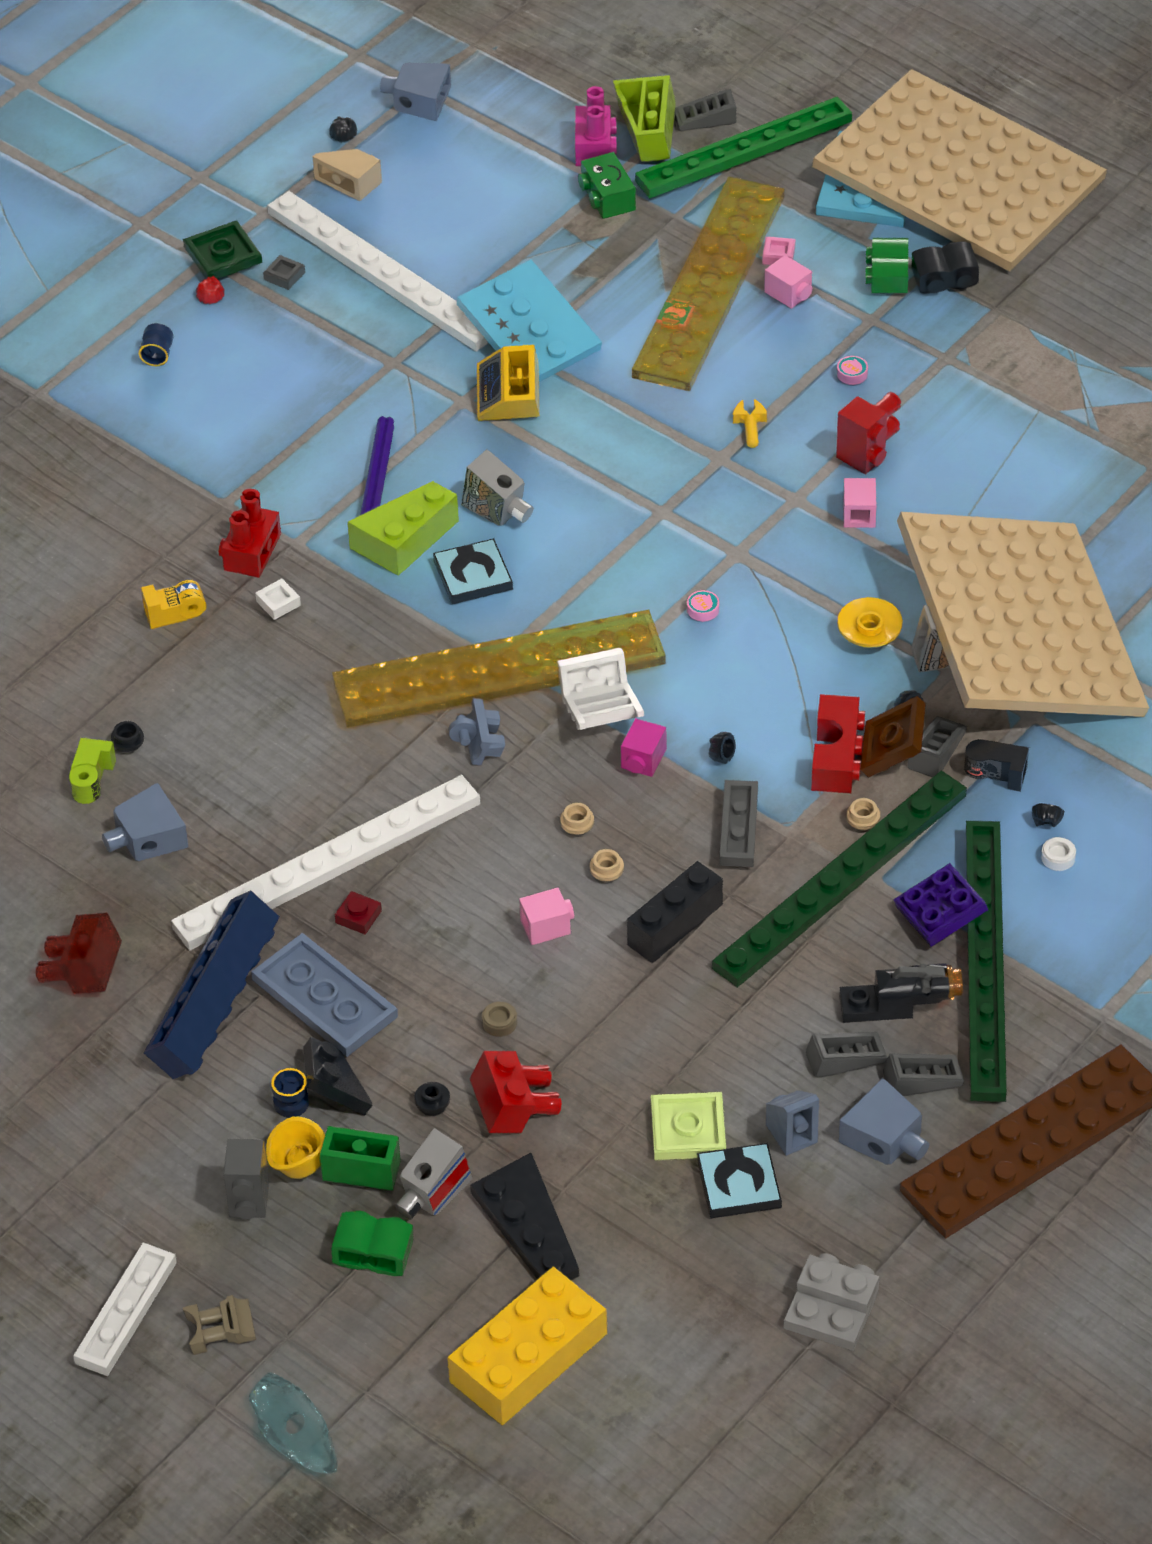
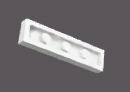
(125, 1309)

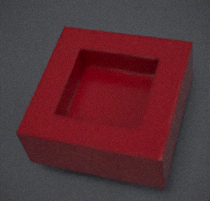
(358, 912)

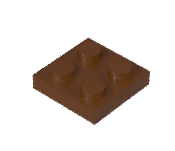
(893, 736)

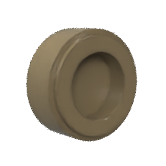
(499, 1019)

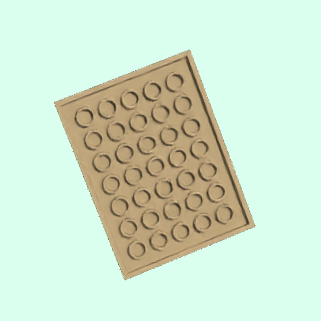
(960, 169)
(1021, 615)

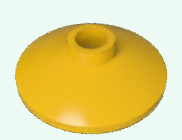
(870, 622)

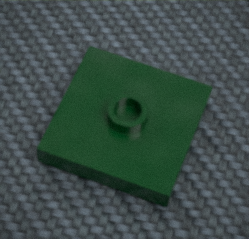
(222, 250)

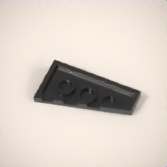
(526, 1216)

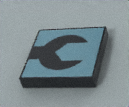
(472, 571)
(739, 1180)

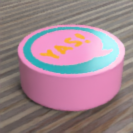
(852, 370)
(703, 605)

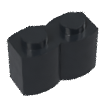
(945, 267)

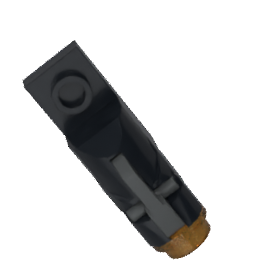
(898, 991)

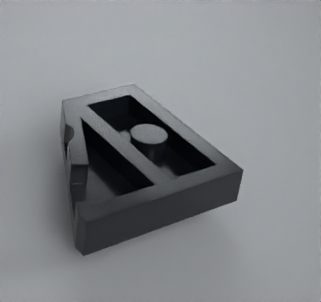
(333, 1077)

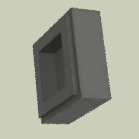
(284, 272)

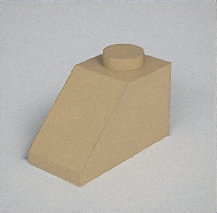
(348, 171)

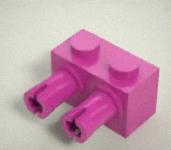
(594, 127)

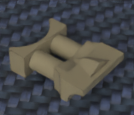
(236, 1324)

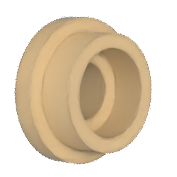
(863, 814)
(577, 819)
(606, 865)

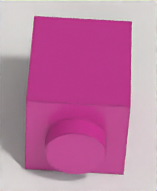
(643, 747)

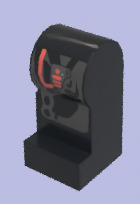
(997, 762)

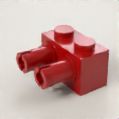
(864, 431)
(250, 537)
(505, 1094)

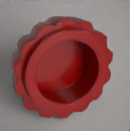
(210, 291)

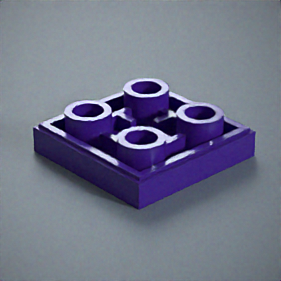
(940, 904)

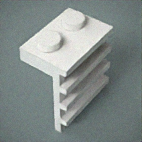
(597, 689)

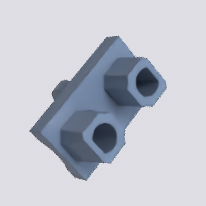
(474, 732)

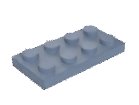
(324, 994)

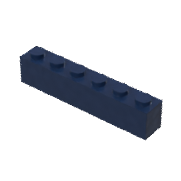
(212, 985)

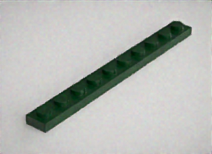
(838, 879)
(986, 965)

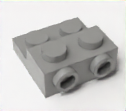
(832, 1301)

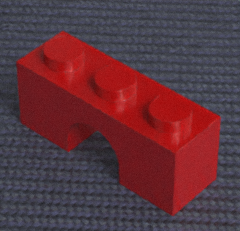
(835, 763)

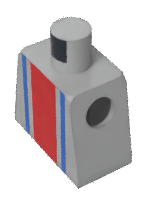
(433, 1176)

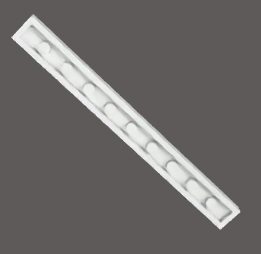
(376, 267)
(335, 856)

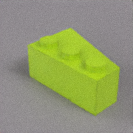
(648, 114)
(404, 527)

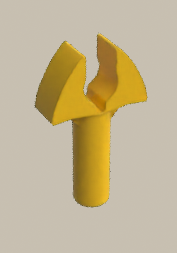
(750, 421)

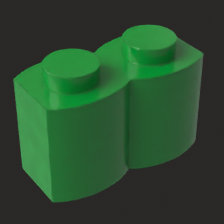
(888, 264)
(372, 1243)

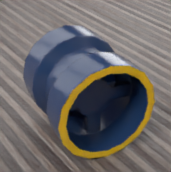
(156, 344)
(290, 1092)

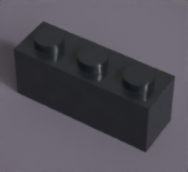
(674, 911)

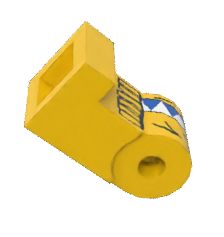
(173, 603)

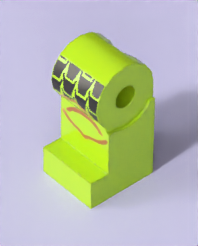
(88, 766)

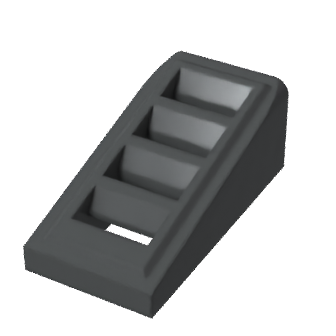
(712, 110)
(936, 746)
(826, 1062)
(900, 1068)

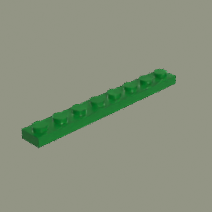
(743, 147)

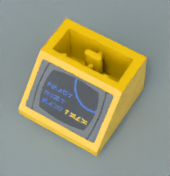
(508, 384)

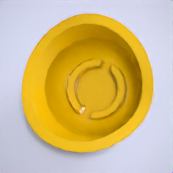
(295, 1147)

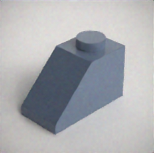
(793, 1120)

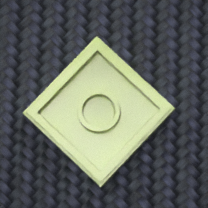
(687, 1124)

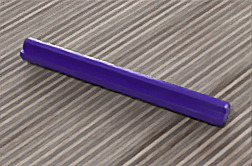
(378, 464)

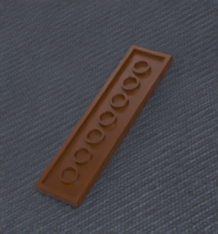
(1030, 1142)

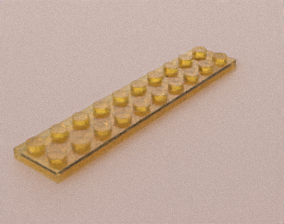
(708, 284)
(489, 668)

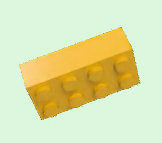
(527, 1345)

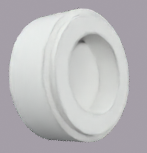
(1058, 854)

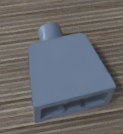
(419, 89)
(147, 826)
(883, 1126)

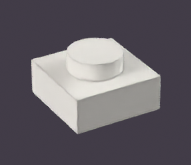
(278, 599)

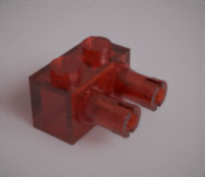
(86, 954)

